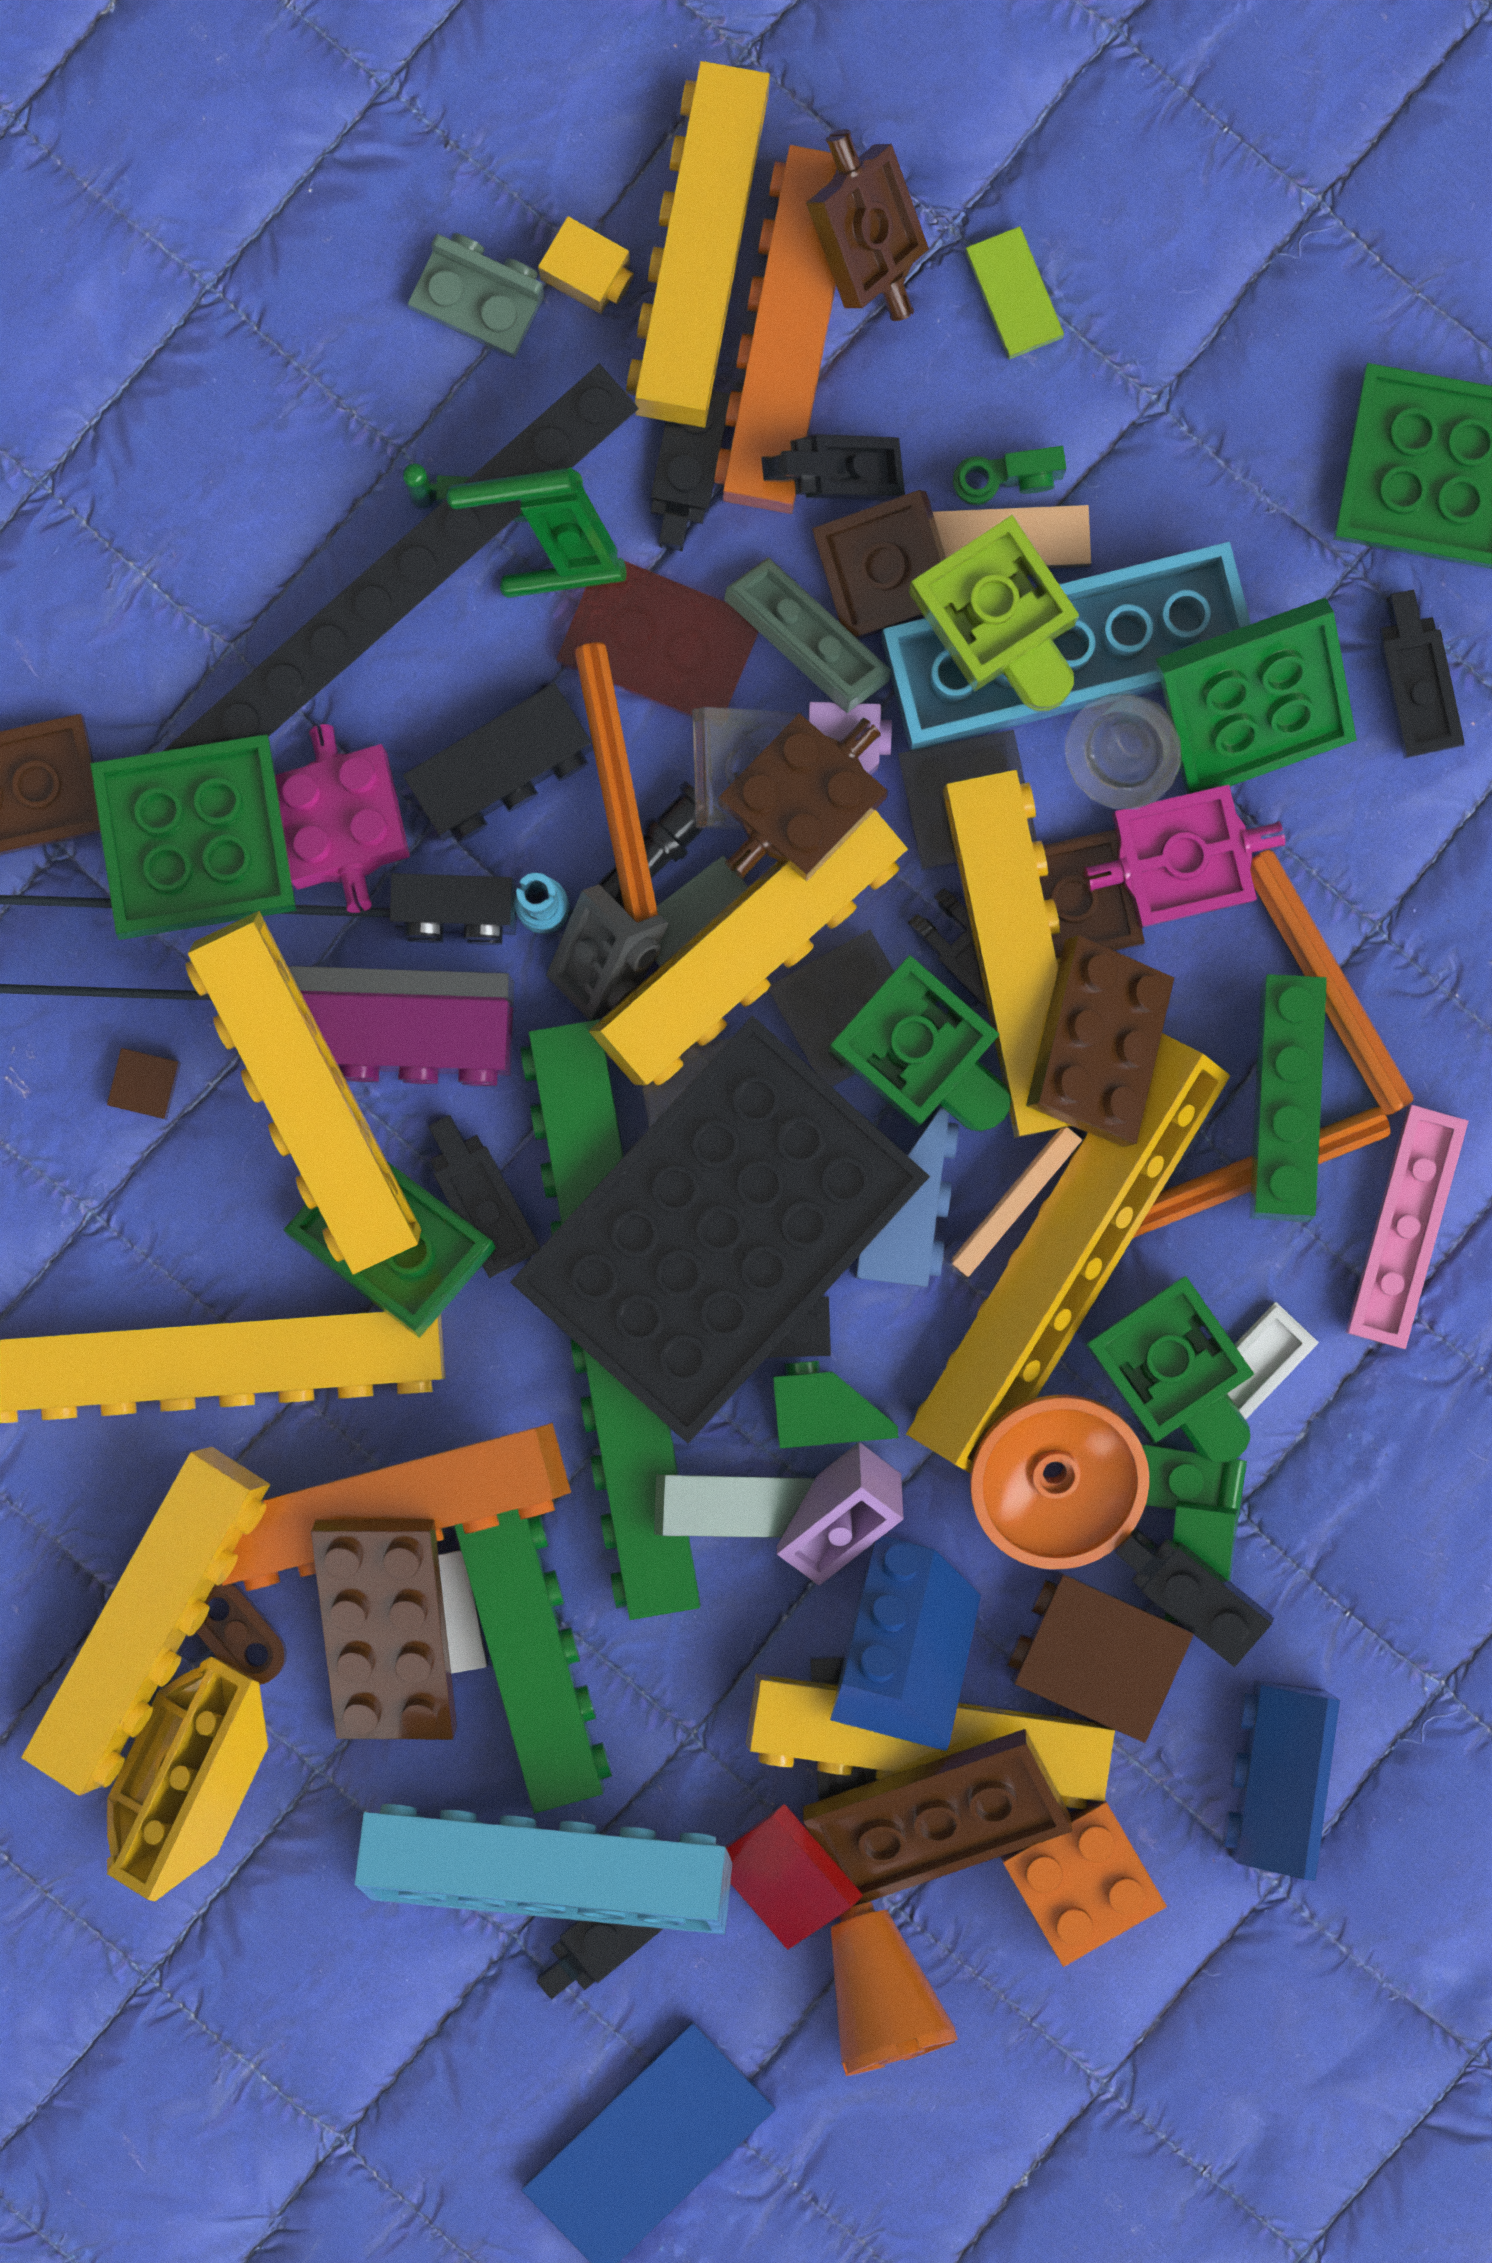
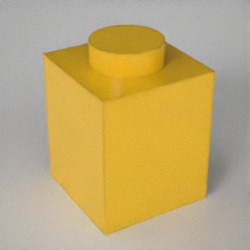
(586, 266)

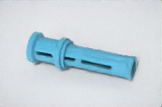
(550, 913)

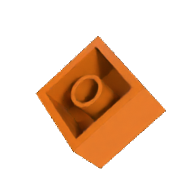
(1084, 1883)

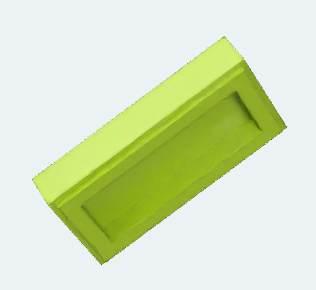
(1014, 293)

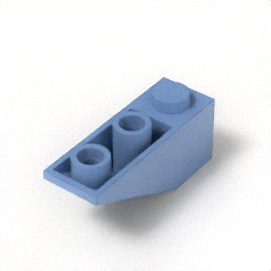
(906, 1245)

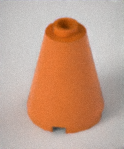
(882, 1994)

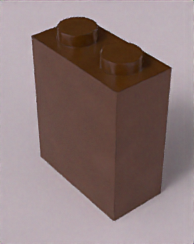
(1099, 1656)

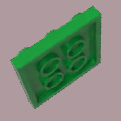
(1420, 467)
(1258, 697)
(193, 837)

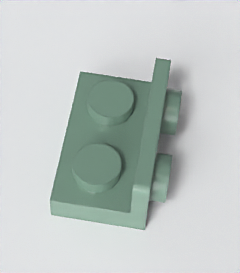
(477, 294)

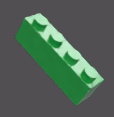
(1288, 1098)

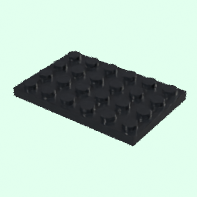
(720, 1229)

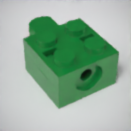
(922, 1055)
(1177, 1371)

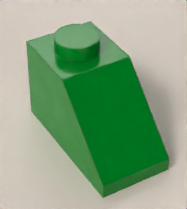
(824, 1409)

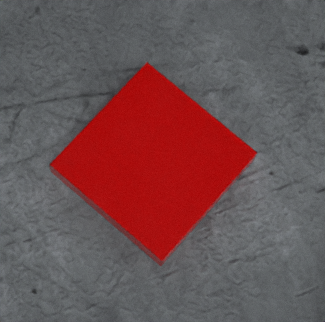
(788, 1877)

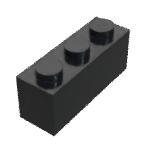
(500, 764)

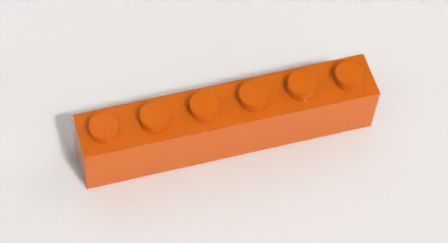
(787, 338)
(448, 1487)

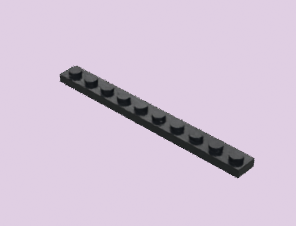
(409, 570)

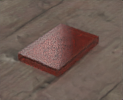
(663, 640)

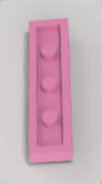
(1407, 1226)

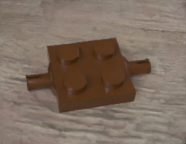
(868, 226)
(802, 797)

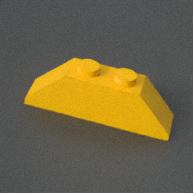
(185, 1778)

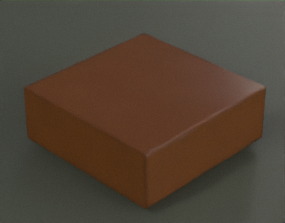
(143, 1083)

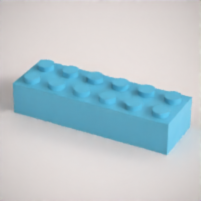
(1112, 649)
(544, 1871)

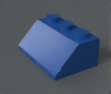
(907, 1645)
(1282, 1778)

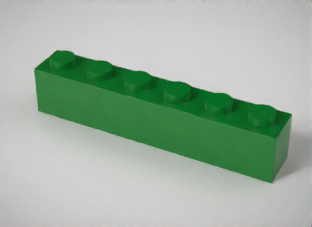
(534, 1661)

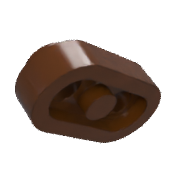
(235, 1633)

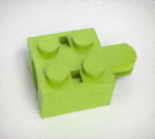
(997, 619)

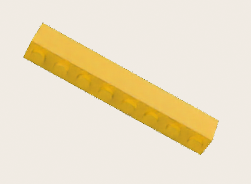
(1066, 1260)
(216, 1361)

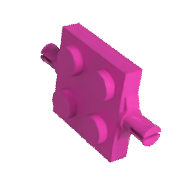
(341, 817)
(1184, 856)

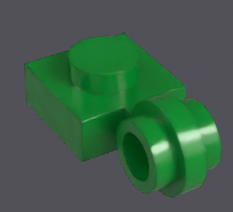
(1030, 470)

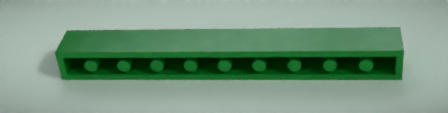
(634, 1443)

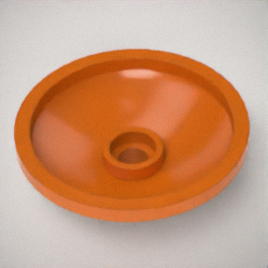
(1067, 1516)

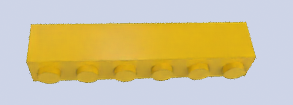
(701, 244)
(1008, 925)
(738, 952)
(303, 1092)
(146, 1621)
(793, 1721)

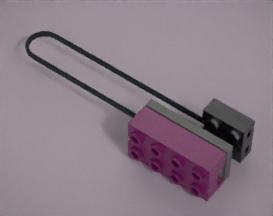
(386, 1016)

